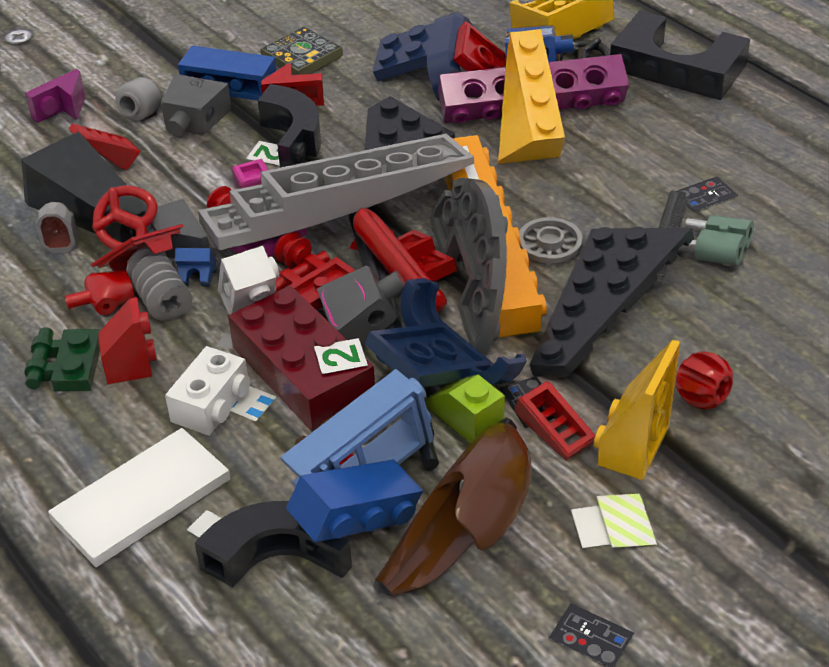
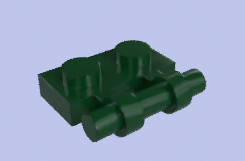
(75, 359)

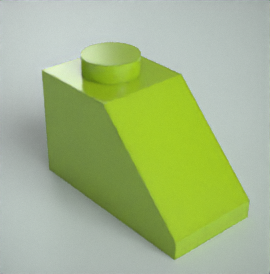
(468, 406)

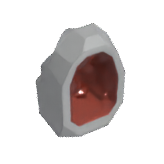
(57, 228)

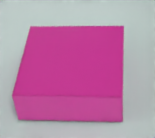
(249, 173)

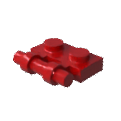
(312, 274)

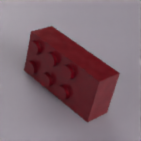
(279, 344)

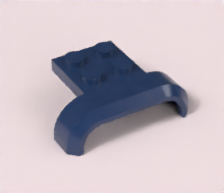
(421, 47)
(430, 348)

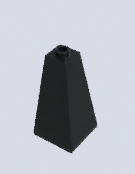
(78, 178)

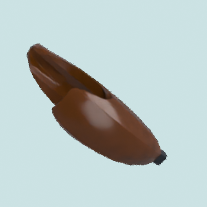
(494, 487)

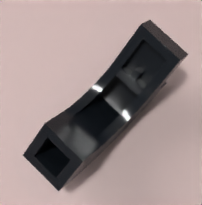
(297, 116)
(262, 532)

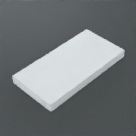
(138, 496)

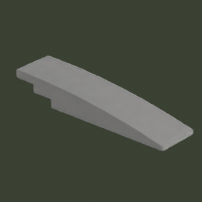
(329, 189)

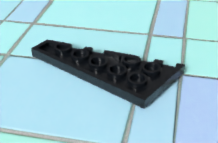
(606, 280)

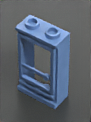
(361, 421)

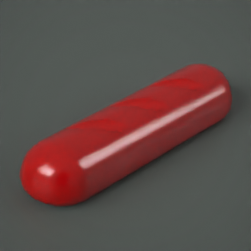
(390, 250)

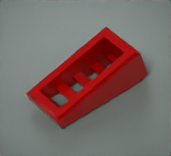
(108, 145)
(547, 395)

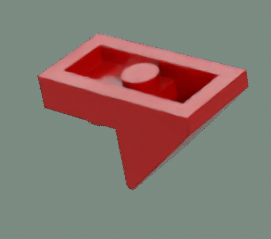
(308, 84)

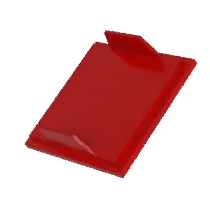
(156, 241)

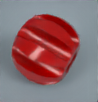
(704, 380)

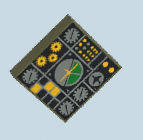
(304, 50)

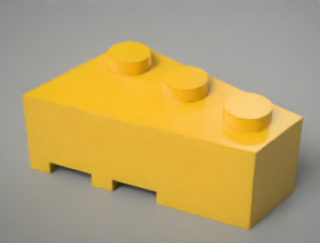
(565, 15)

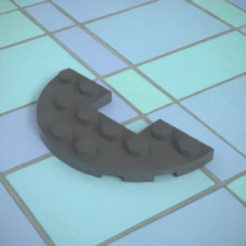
(473, 224)

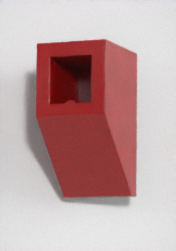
(124, 345)

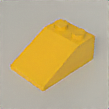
(640, 417)

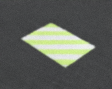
(626, 520)

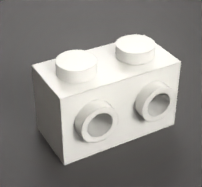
(246, 278)
(207, 390)

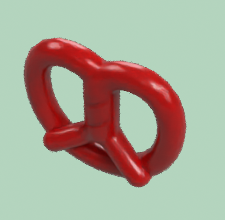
(123, 217)

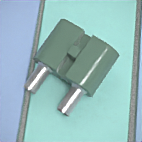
(720, 239)

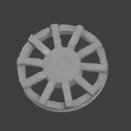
(551, 240)

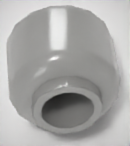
(138, 99)

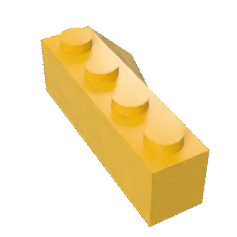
(529, 108)

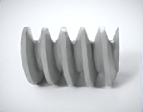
(158, 284)

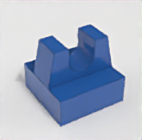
(195, 261)

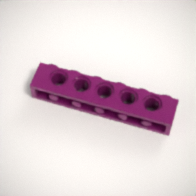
(575, 75)

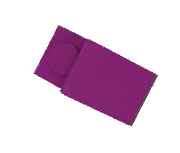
(57, 95)

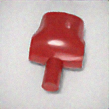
(103, 291)

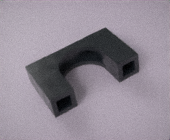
(703, 73)

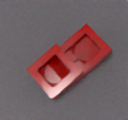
(423, 250)

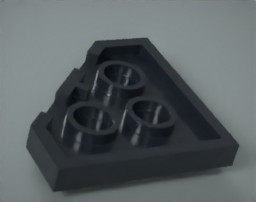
(396, 123)

